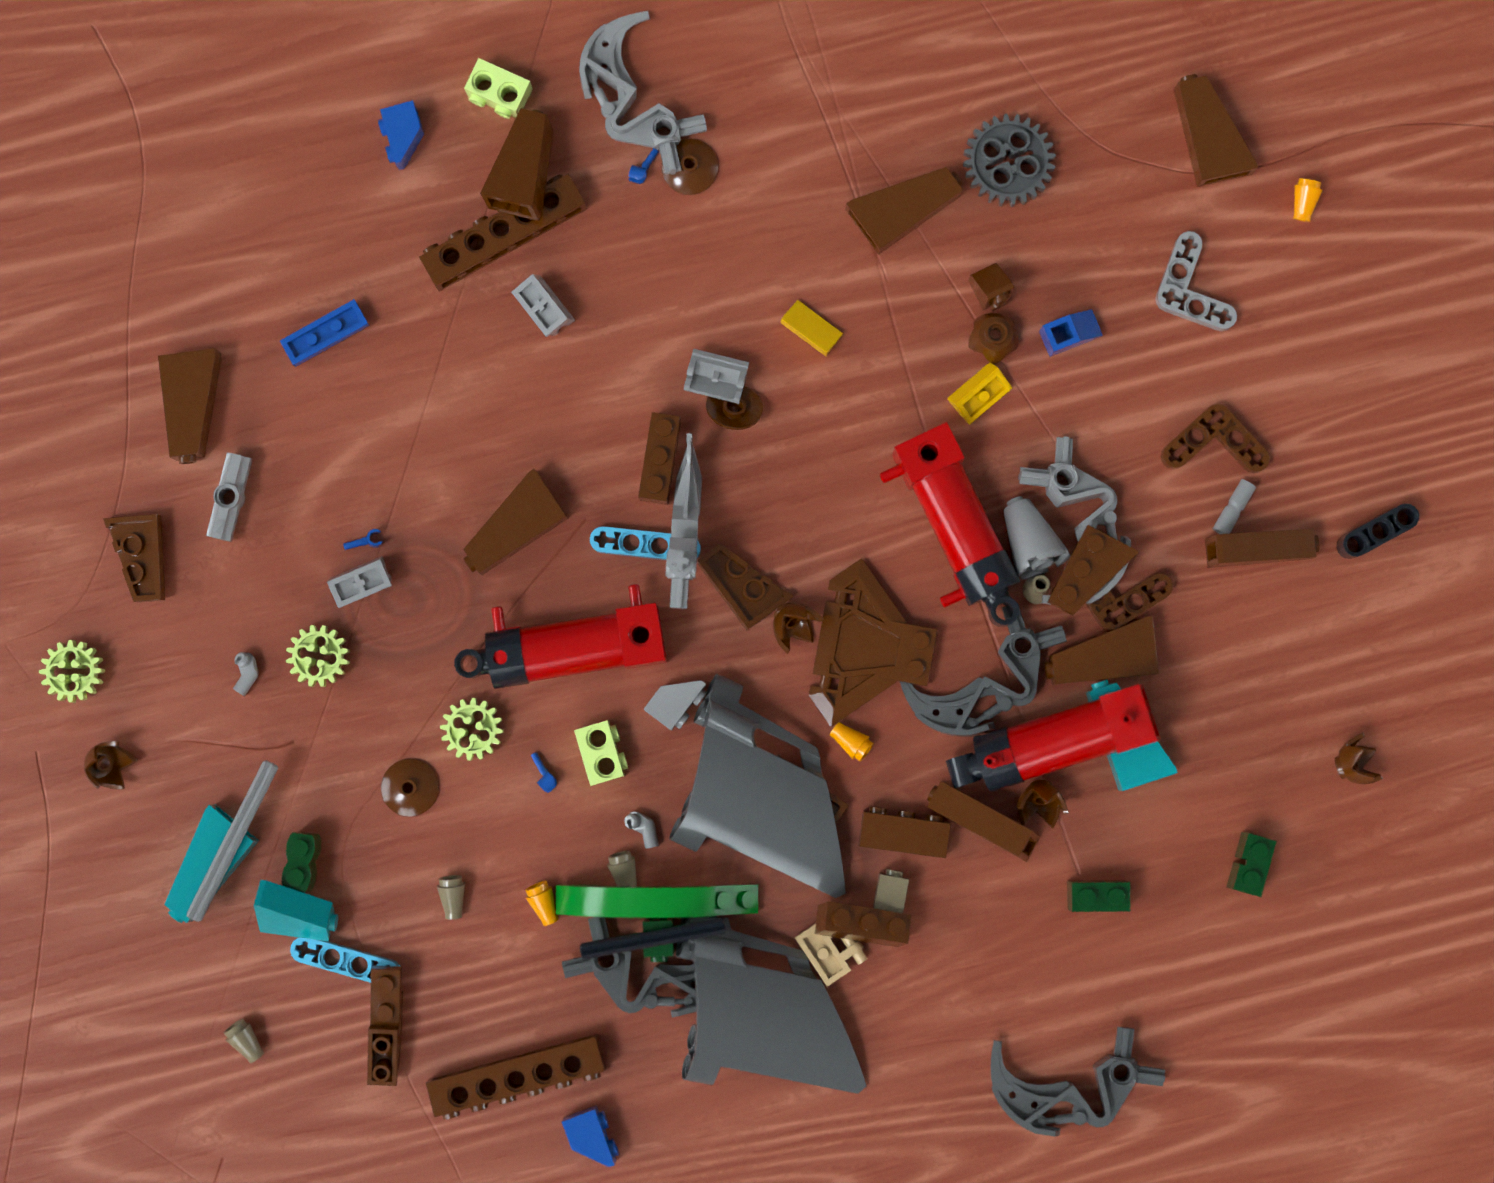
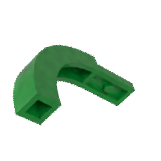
(656, 901)

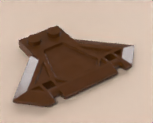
(865, 646)

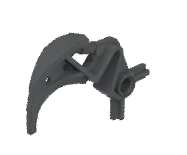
(1023, 666)
(616, 977)
(1111, 1090)

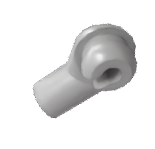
(248, 670)
(643, 825)

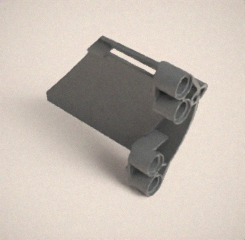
(757, 798)
(763, 1017)

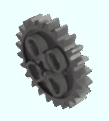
(999, 137)

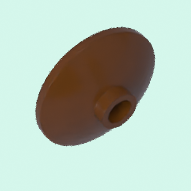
(699, 177)
(735, 415)
(424, 787)

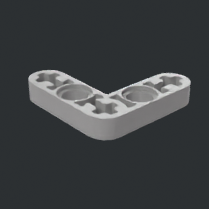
(1179, 288)

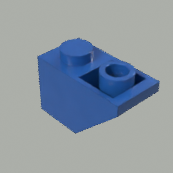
(403, 130)
(1070, 332)
(588, 1136)

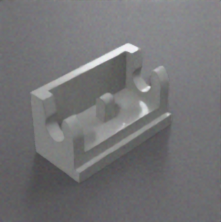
(542, 305)
(716, 376)
(359, 582)

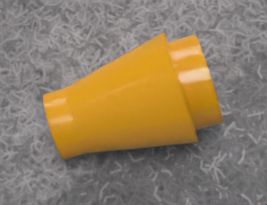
(1305, 198)
(853, 742)
(542, 901)

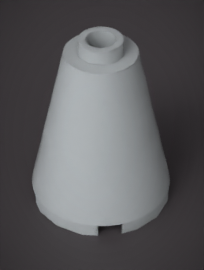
(1031, 539)

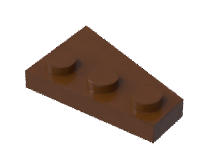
(141, 553)
(1089, 568)
(742, 587)

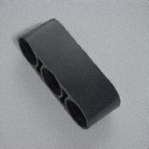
(1391, 529)

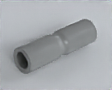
(1235, 505)

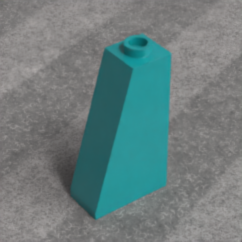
(1137, 764)
(199, 858)

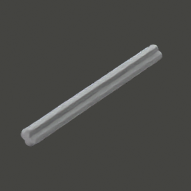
(232, 840)

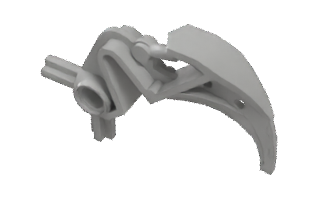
(643, 127)
(1079, 489)
(682, 550)

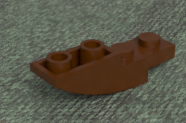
(385, 1025)

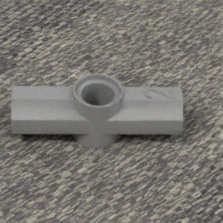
(234, 478)

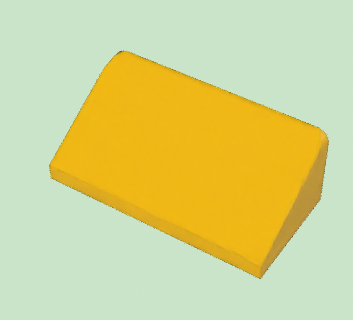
(811, 327)
(979, 393)

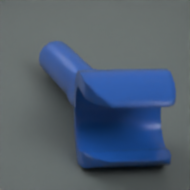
(638, 174)
(364, 541)
(548, 781)

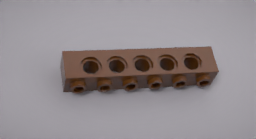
(496, 246)
(447, 1105)

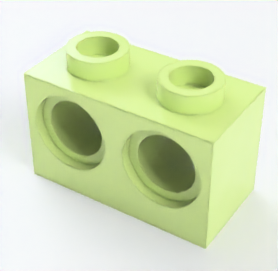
(502, 83)
(593, 755)

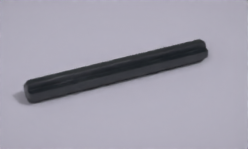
(652, 938)

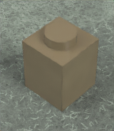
(891, 891)

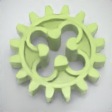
(83, 659)
(304, 665)
(476, 745)

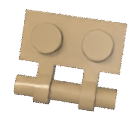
(826, 957)

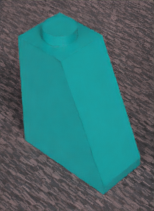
(293, 913)

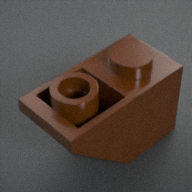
(991, 287)

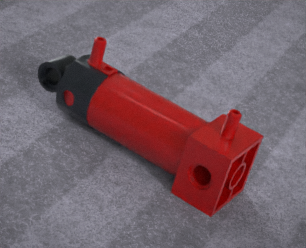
(958, 521)
(568, 647)
(1058, 740)

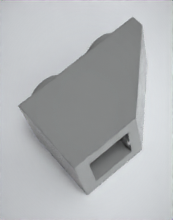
(673, 701)

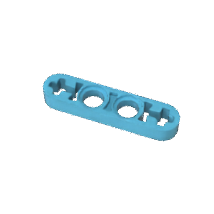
(645, 540)
(346, 954)

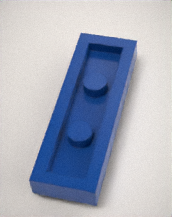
(324, 333)

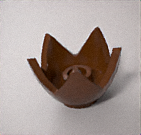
(994, 349)
(794, 622)
(1353, 760)
(109, 771)
(1043, 799)

